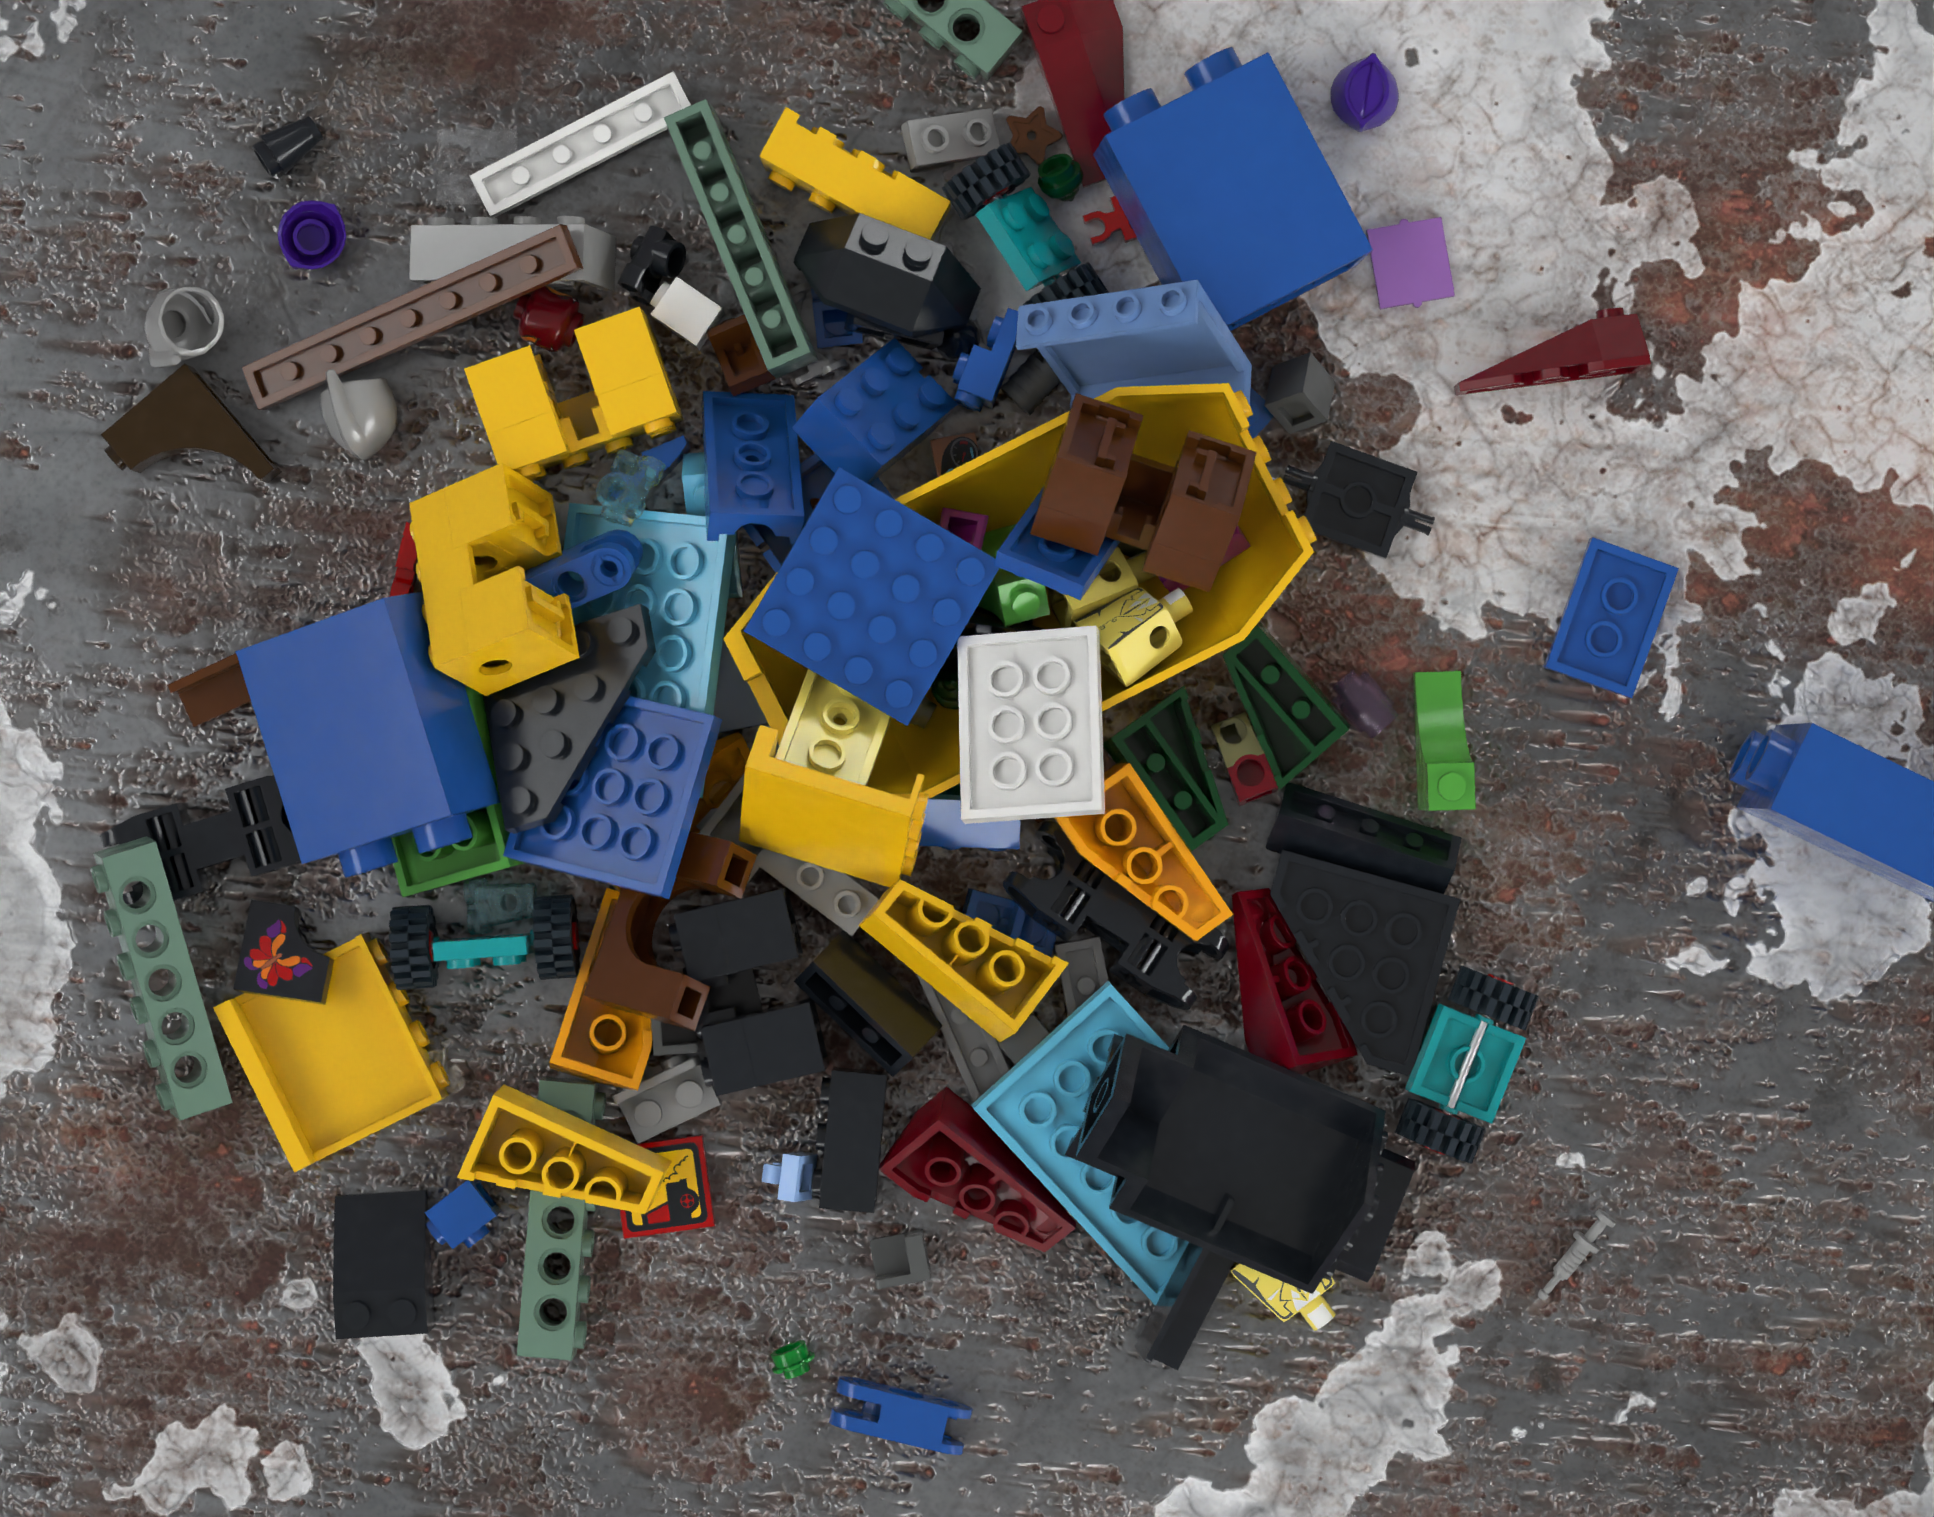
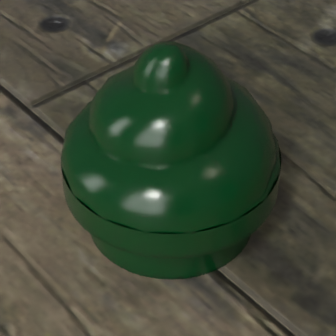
(1060, 177)
(946, 689)

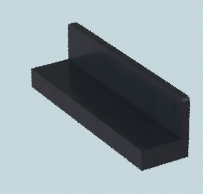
(1363, 839)
(1185, 1300)

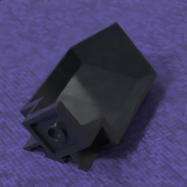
(1216, 1120)

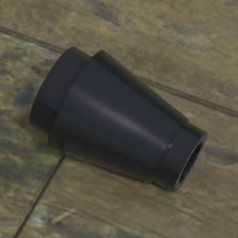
(286, 145)

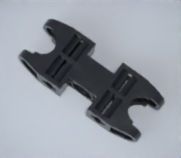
(252, 829)
(1114, 917)

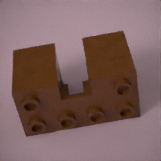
(1174, 512)

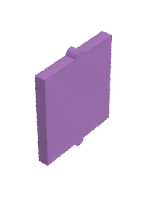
(1410, 263)

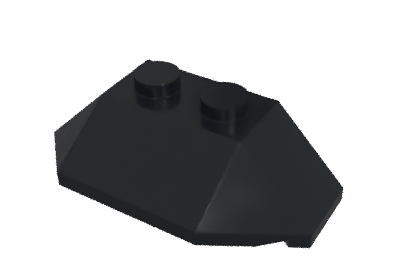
(886, 275)

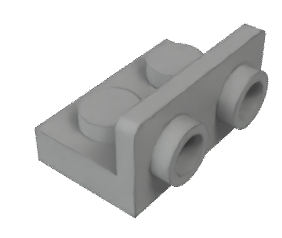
(667, 1097)

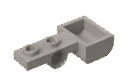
(825, 889)

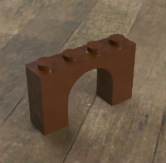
(626, 968)

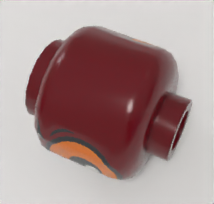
(548, 318)

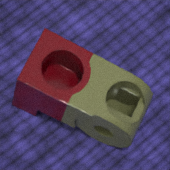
(1243, 759)

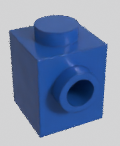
(462, 1215)

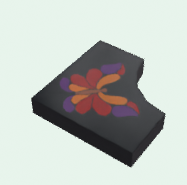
(278, 959)

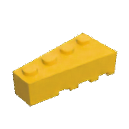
(848, 179)
(963, 958)
(561, 1155)

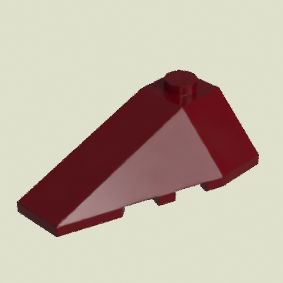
(1082, 68)
(1594, 349)
(1281, 1000)
(964, 1164)

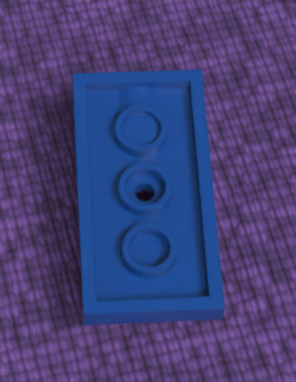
(751, 463)

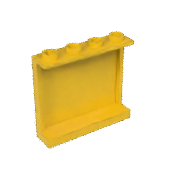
(829, 817)
(336, 1066)

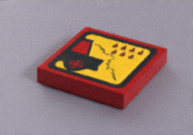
(684, 1195)

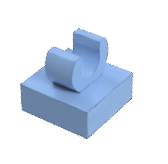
(792, 1175)

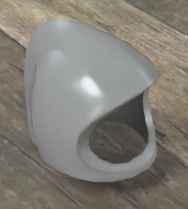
(180, 327)
(359, 413)

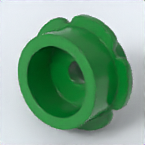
(792, 1359)

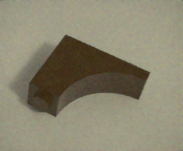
(183, 418)

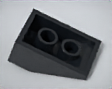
(382, 1265)

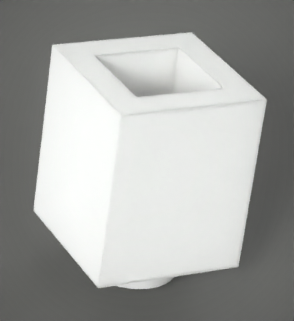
(685, 311)

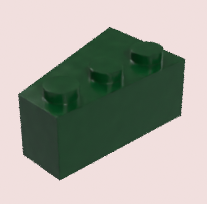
(1283, 704)
(1172, 765)

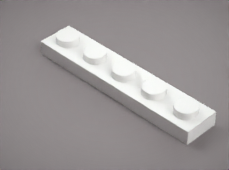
(579, 146)

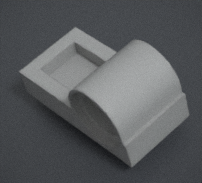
(949, 139)

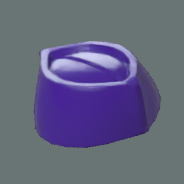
(1365, 94)
(312, 234)

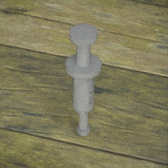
(1577, 1252)

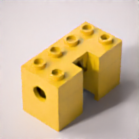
(627, 401)
(471, 564)

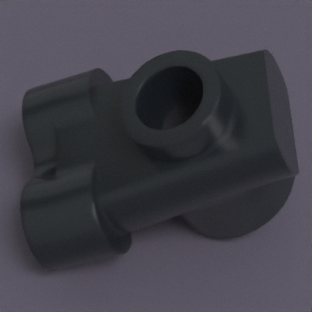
(651, 259)

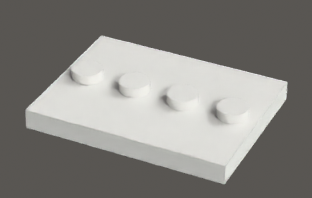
(1030, 725)

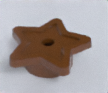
(1033, 123)

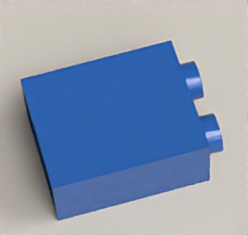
(1230, 188)
(367, 735)
(1841, 801)

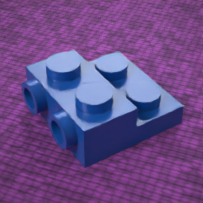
(984, 370)

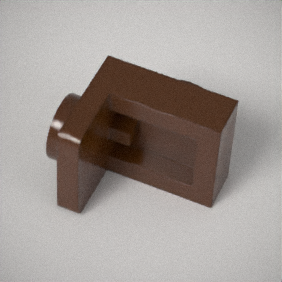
(739, 355)

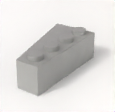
(447, 247)

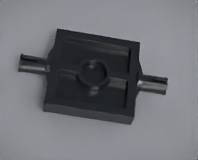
(1358, 499)

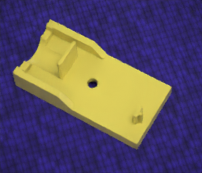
(830, 748)

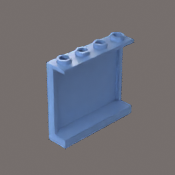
(1135, 340)

